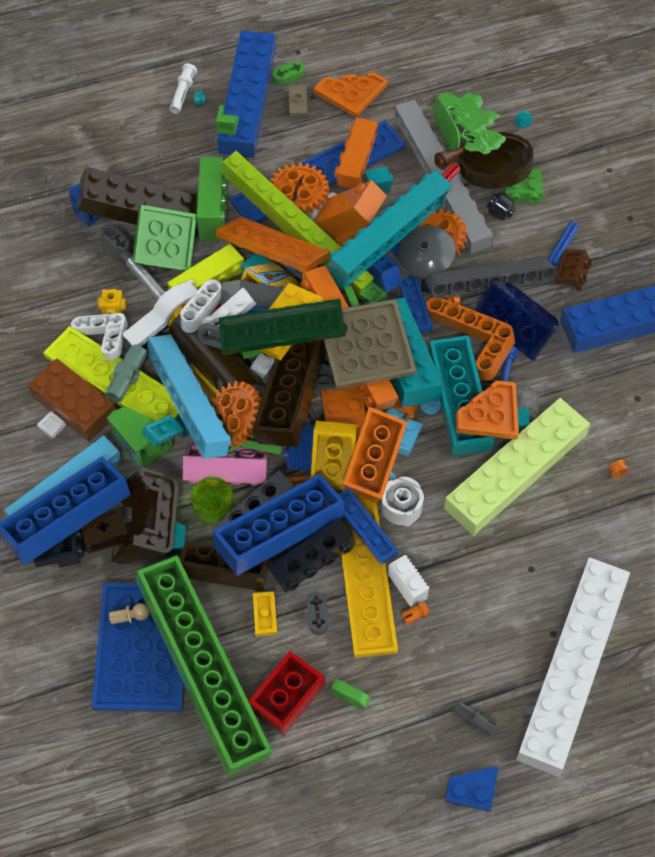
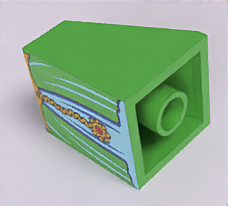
(126, 431)

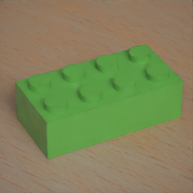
(211, 198)

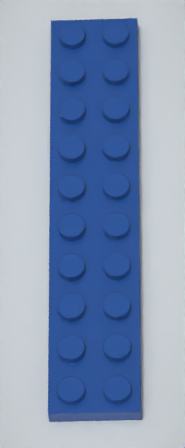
(385, 145)

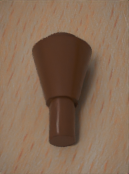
(445, 158)

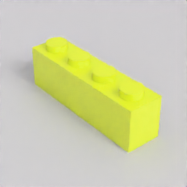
(218, 266)

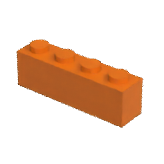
(357, 153)

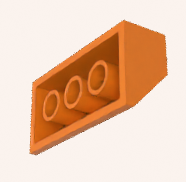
(374, 455)

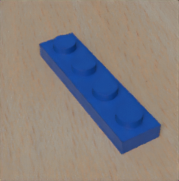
(367, 528)

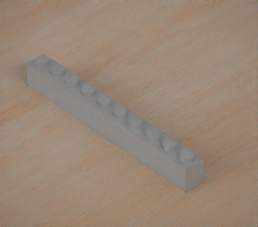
(425, 146)

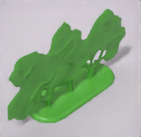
(471, 118)

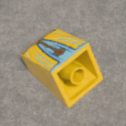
(269, 273)

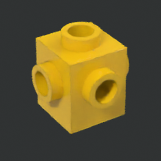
(112, 301)

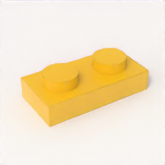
(264, 614)

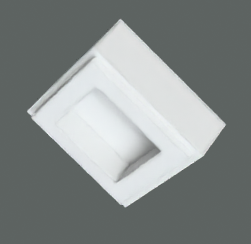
(51, 425)

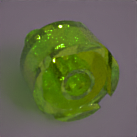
(211, 500)

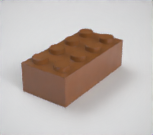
(72, 399)

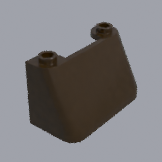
(152, 519)

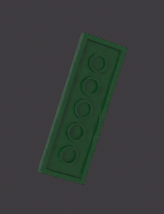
(281, 327)

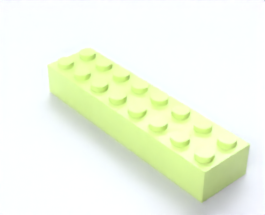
(516, 466)

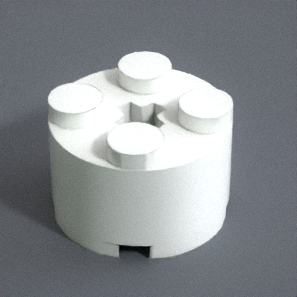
(402, 501)

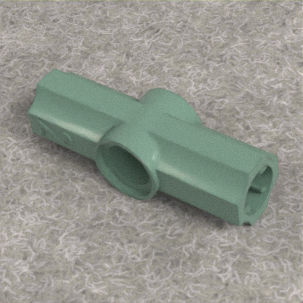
(126, 373)

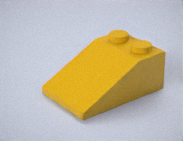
(332, 451)

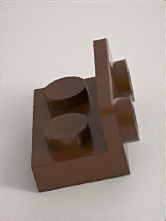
(573, 268)

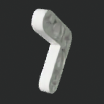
(113, 325)

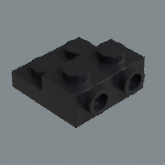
(64, 553)

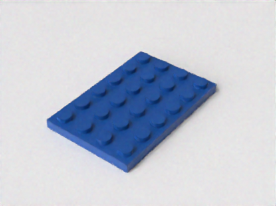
(132, 660)

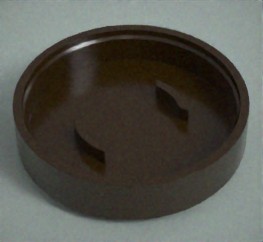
(500, 167)

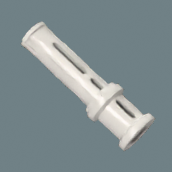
(184, 81)

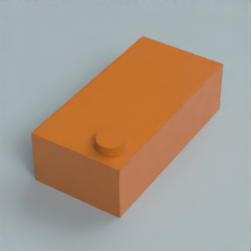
(350, 209)

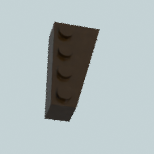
(207, 565)

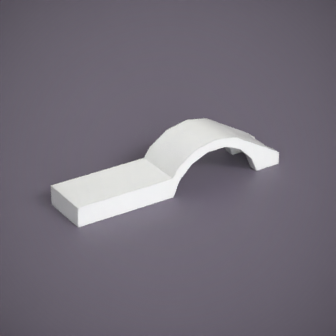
(159, 316)

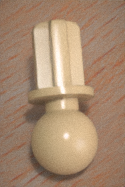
(139, 612)

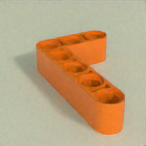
(476, 329)

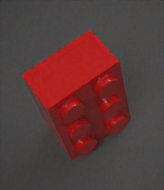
(287, 693)

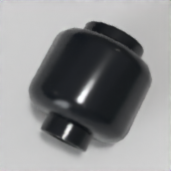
(501, 206)

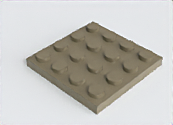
(372, 348)

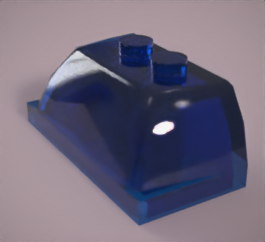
(530, 321)

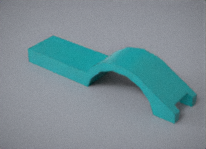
(165, 430)

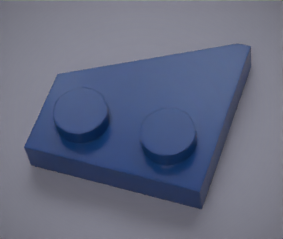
(473, 789)

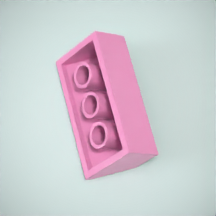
(236, 467)

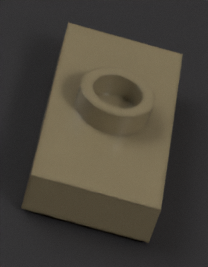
(298, 101)

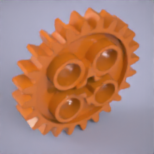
(313, 189)
(454, 225)
(237, 410)

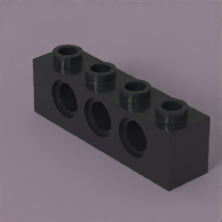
(275, 483)
(315, 545)

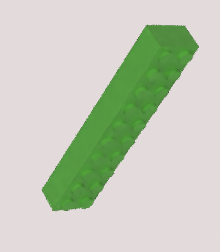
(203, 666)

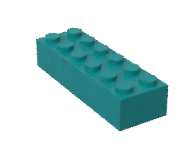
(426, 383)
(460, 385)

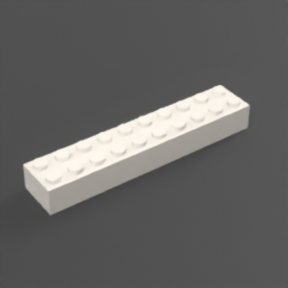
(573, 667)

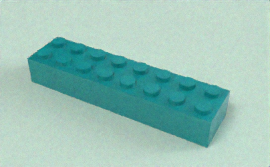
(388, 229)

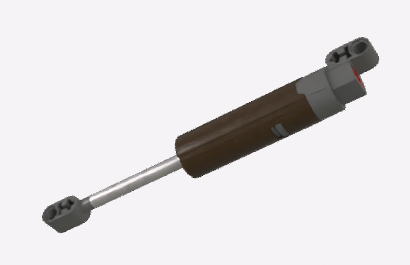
(217, 367)

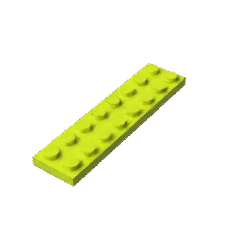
(87, 361)

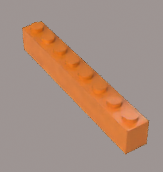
(378, 394)

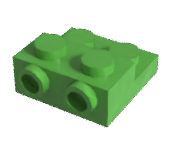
(528, 190)

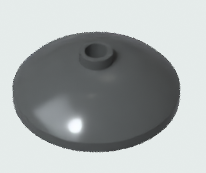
(425, 261)

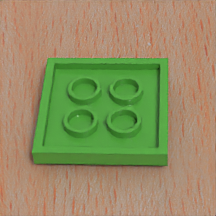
(164, 238)

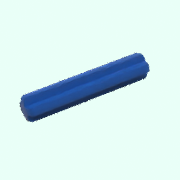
(563, 243)

